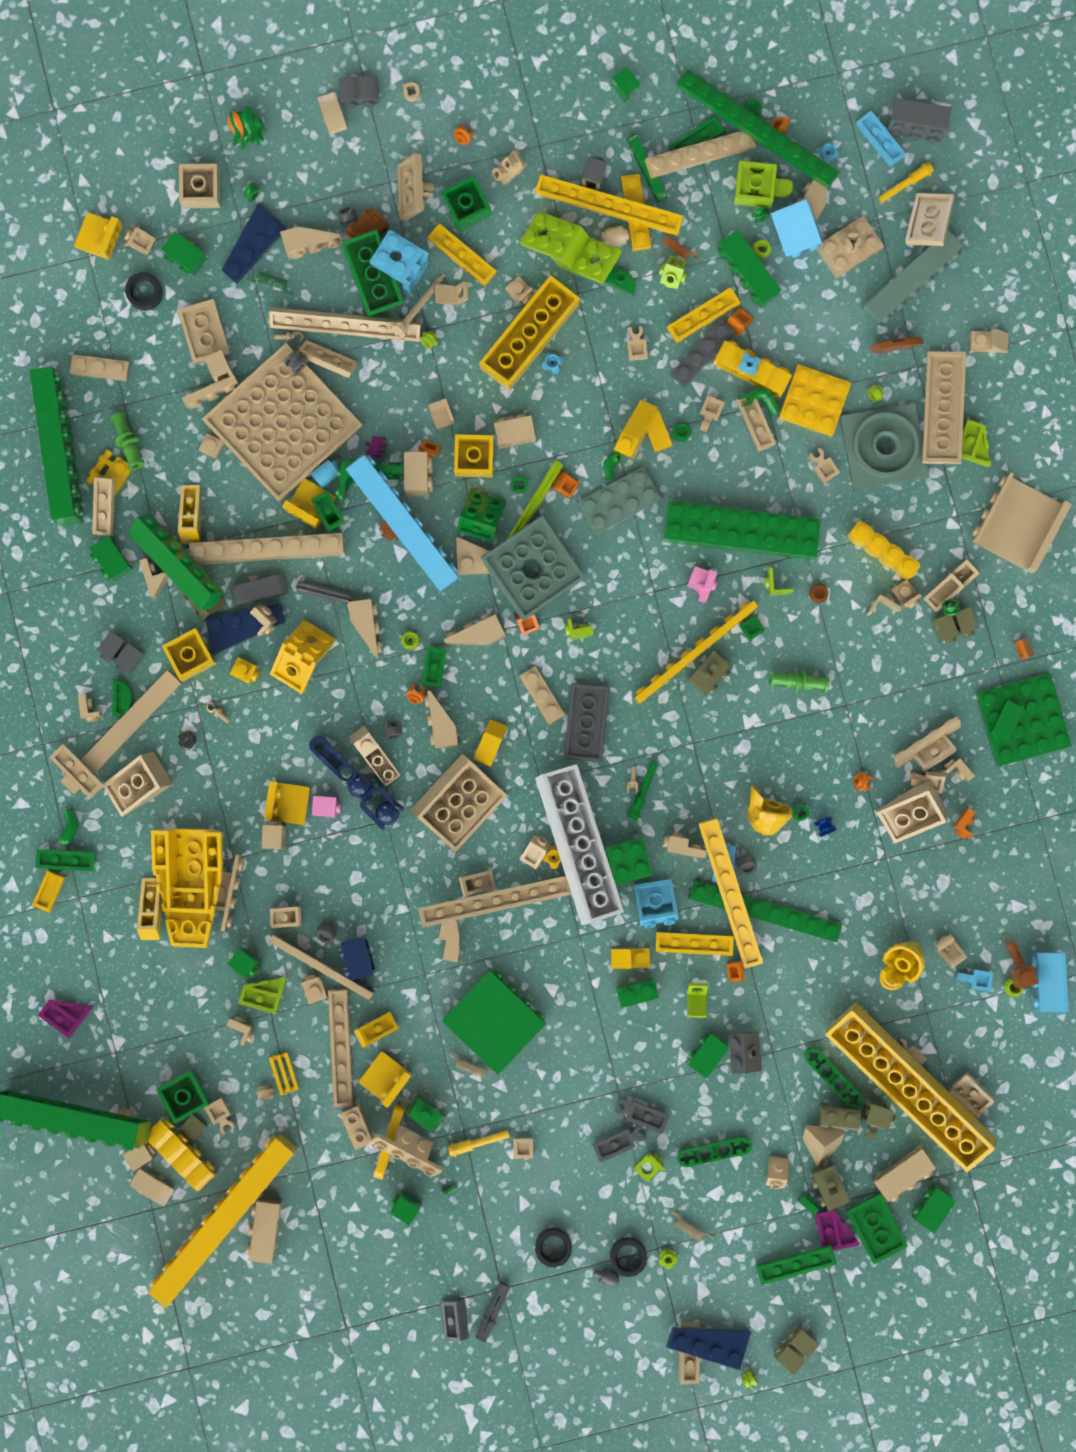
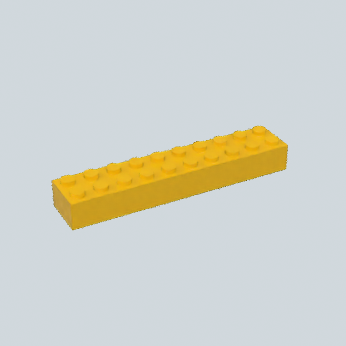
(911, 1087)
(219, 1224)

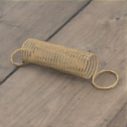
(469, 1067)
(689, 1229)

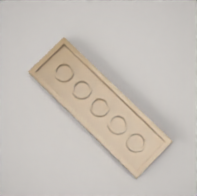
(944, 407)

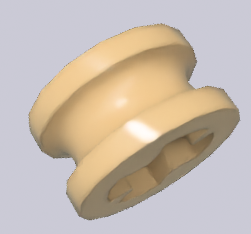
(410, 85)

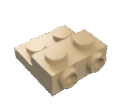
(679, 845)

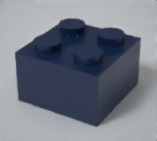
(357, 958)

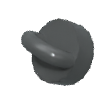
(346, 214)
(392, 732)
(746, 864)
(326, 932)

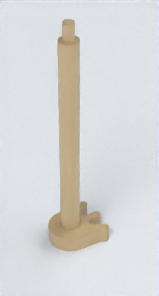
(400, 328)

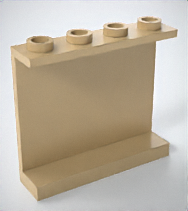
(1020, 523)

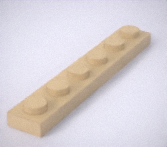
(699, 154)

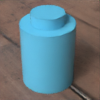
(325, 473)

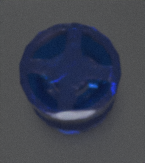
(825, 826)

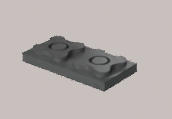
(586, 722)

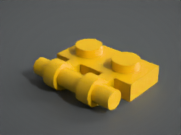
(117, 470)

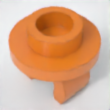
(462, 135)
(415, 696)
(861, 780)

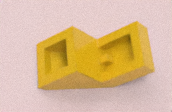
(490, 742)

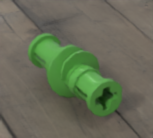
(126, 441)
(798, 680)

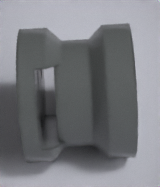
(295, 361)

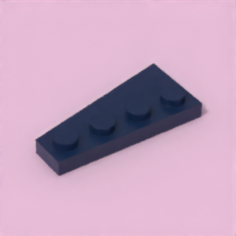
(253, 243)
(233, 628)
(718, 1346)

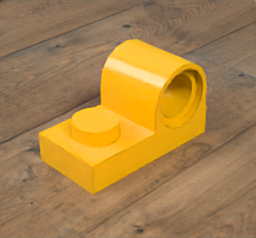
(376, 1029)

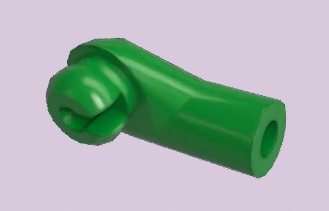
(609, 463)

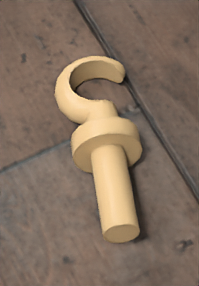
(287, 336)
(218, 712)

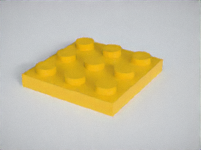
(815, 400)

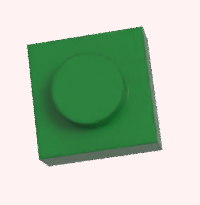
(809, 1203)

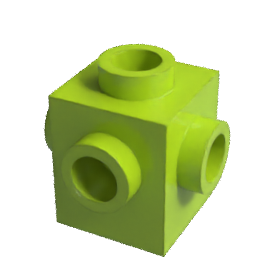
(673, 272)

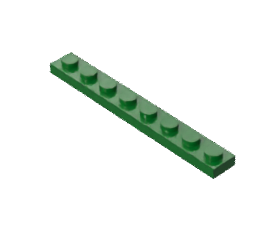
(771, 913)

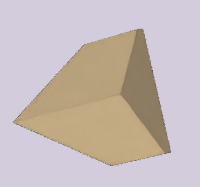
(821, 1142)

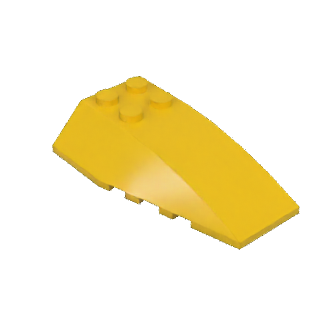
(189, 881)

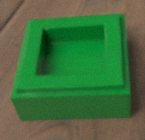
(751, 628)

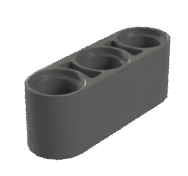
(259, 590)

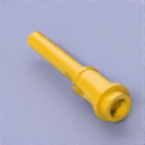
(914, 177)
(467, 1145)

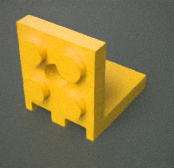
(301, 655)

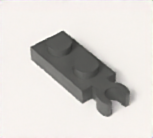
(644, 1116)
(617, 1143)

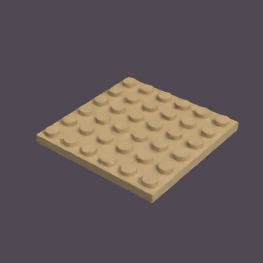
(282, 424)

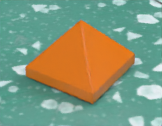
(781, 124)
(429, 447)
(735, 971)

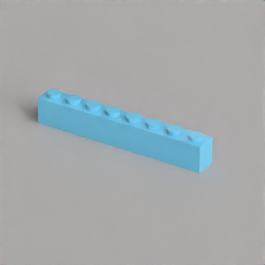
(401, 522)

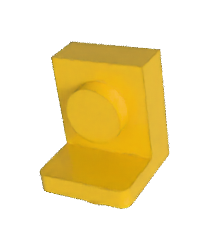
(245, 671)

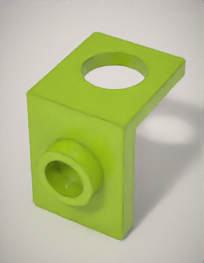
(769, 583)
(697, 1000)
(655, 1160)

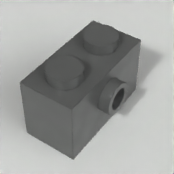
(745, 1052)

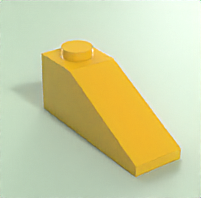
(635, 429)
(190, 514)
(150, 911)

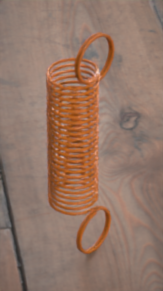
(677, 247)
(1018, 958)

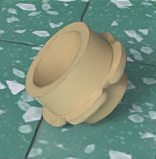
(265, 1092)

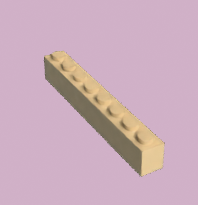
(268, 549)

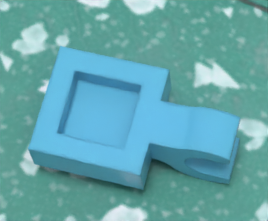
(978, 980)

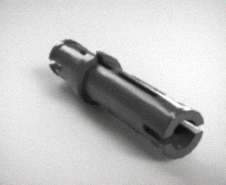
(483, 1333)

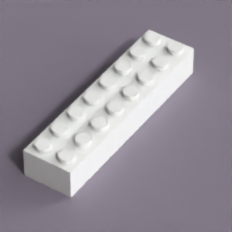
(579, 844)

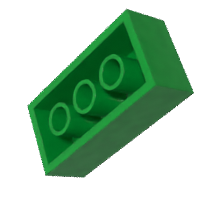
(375, 288)

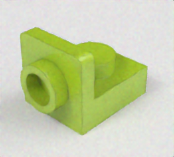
(581, 632)

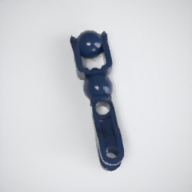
(358, 784)

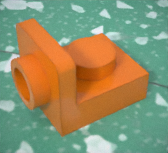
(963, 821)

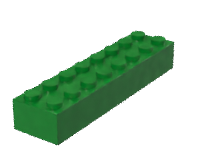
(56, 446)
(742, 530)
(73, 1120)

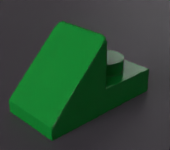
(328, 511)

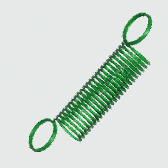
(270, 277)

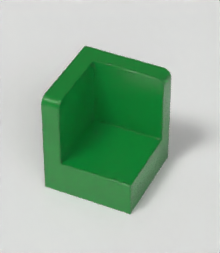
(625, 83)

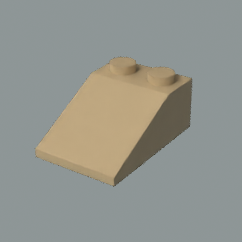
(137, 783)
(913, 812)

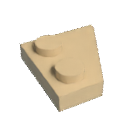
(469, 558)

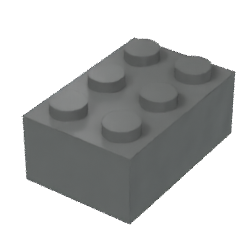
(918, 120)

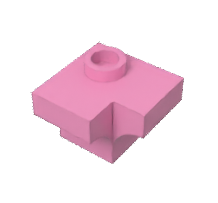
(703, 582)

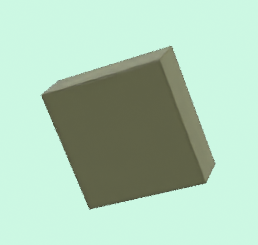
(193, 1127)

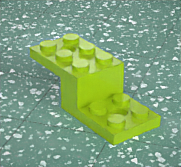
(570, 247)

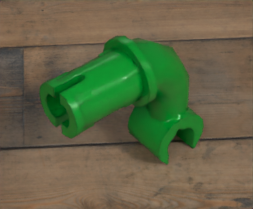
(765, 395)

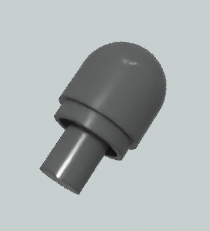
(606, 1277)

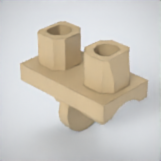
(509, 168)

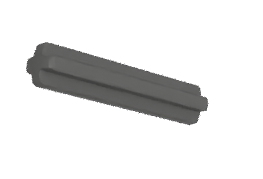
(323, 592)

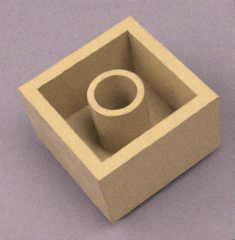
(199, 186)
(416, 474)

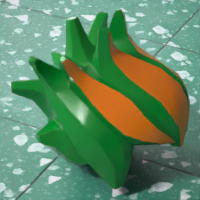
(245, 127)

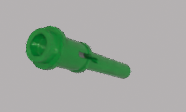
(639, 800)

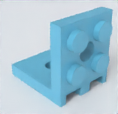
(408, 268)

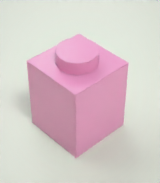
(325, 806)

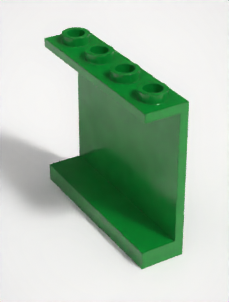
(495, 1021)

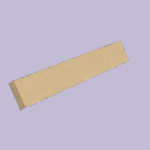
(322, 967)
(340, 1048)

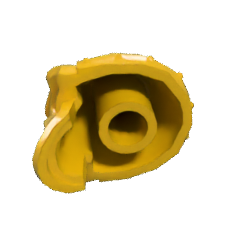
(765, 814)
(903, 963)

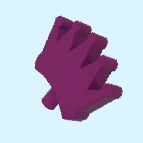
(375, 447)

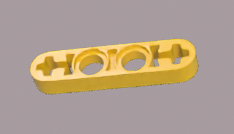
(384, 1156)

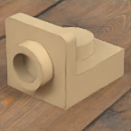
(139, 240)
(519, 291)
(906, 595)
(86, 706)
(962, 770)
(535, 851)
(314, 989)

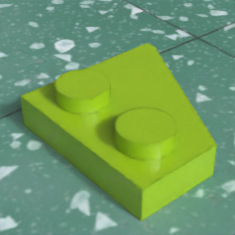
(975, 444)
(263, 995)

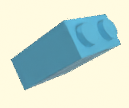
(797, 228)

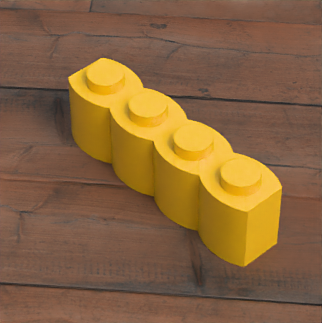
(767, 375)
(879, 547)
(180, 1154)

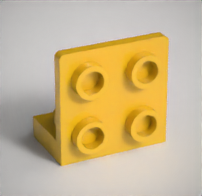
(98, 235)
(302, 506)
(287, 803)
(385, 1078)

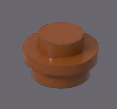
(818, 593)

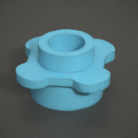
(828, 147)
(547, 364)
(744, 365)

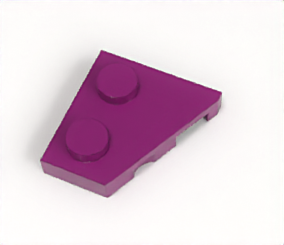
(64, 1016)
(834, 1231)

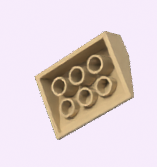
(458, 802)

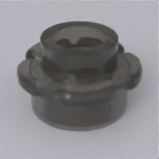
(187, 744)

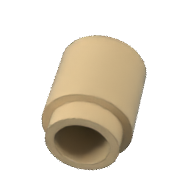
(615, 236)

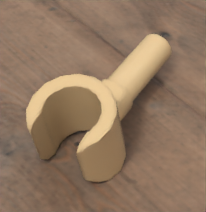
(632, 783)

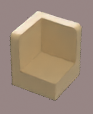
(441, 414)

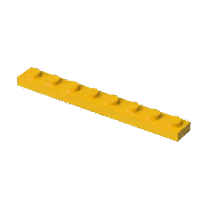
(609, 205)
(701, 646)
(730, 892)

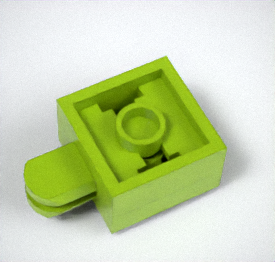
(761, 179)

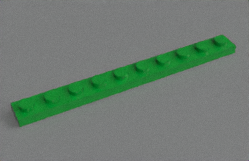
(757, 129)

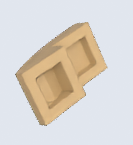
(332, 113)
(151, 1187)

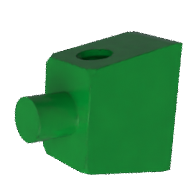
(425, 1113)

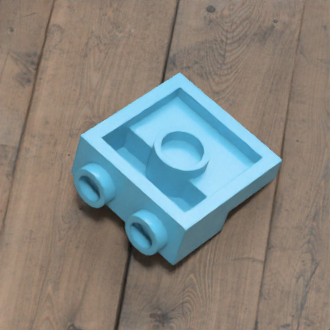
(656, 903)

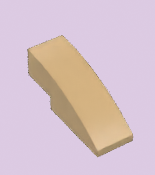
(951, 585)
(450, 932)

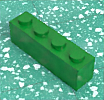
(749, 269)

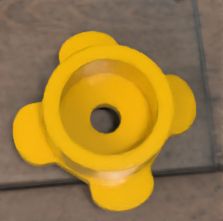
(548, 857)

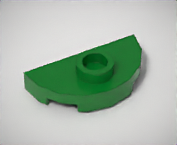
(621, 280)
(121, 698)

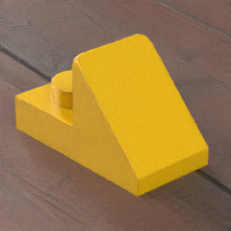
(630, 958)

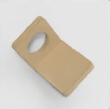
(451, 294)
(888, 601)

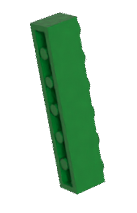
(175, 562)

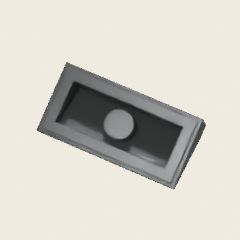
(455, 1320)

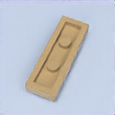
(328, 359)
(99, 367)
(210, 392)
(756, 425)
(103, 506)
(542, 695)
(76, 771)
(689, 1365)

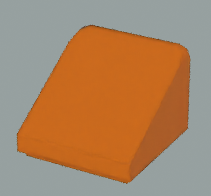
(739, 321)
(565, 484)
(528, 625)
(1024, 648)

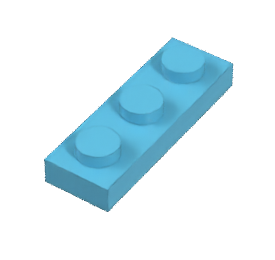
(880, 139)

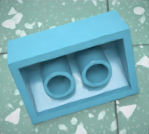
(1051, 990)

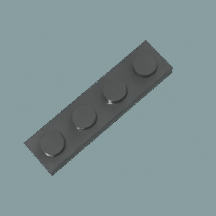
(702, 353)

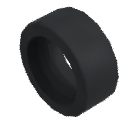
(134, 280)
(553, 1262)
(632, 1271)

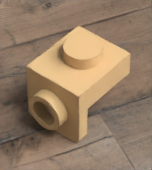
(264, 616)
(950, 951)
(239, 1024)
(777, 1172)

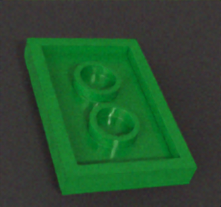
(876, 1228)

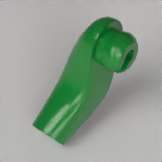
(70, 829)

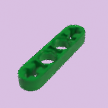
(640, 156)
(833, 1077)
(714, 1154)

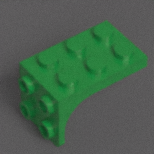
(392, 472)

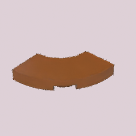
(897, 344)

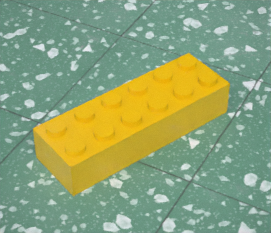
(529, 333)

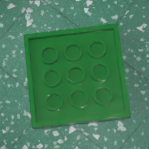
(1040, 726)

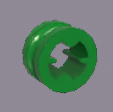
(251, 192)
(760, 214)
(519, 479)
(950, 607)
(805, 809)

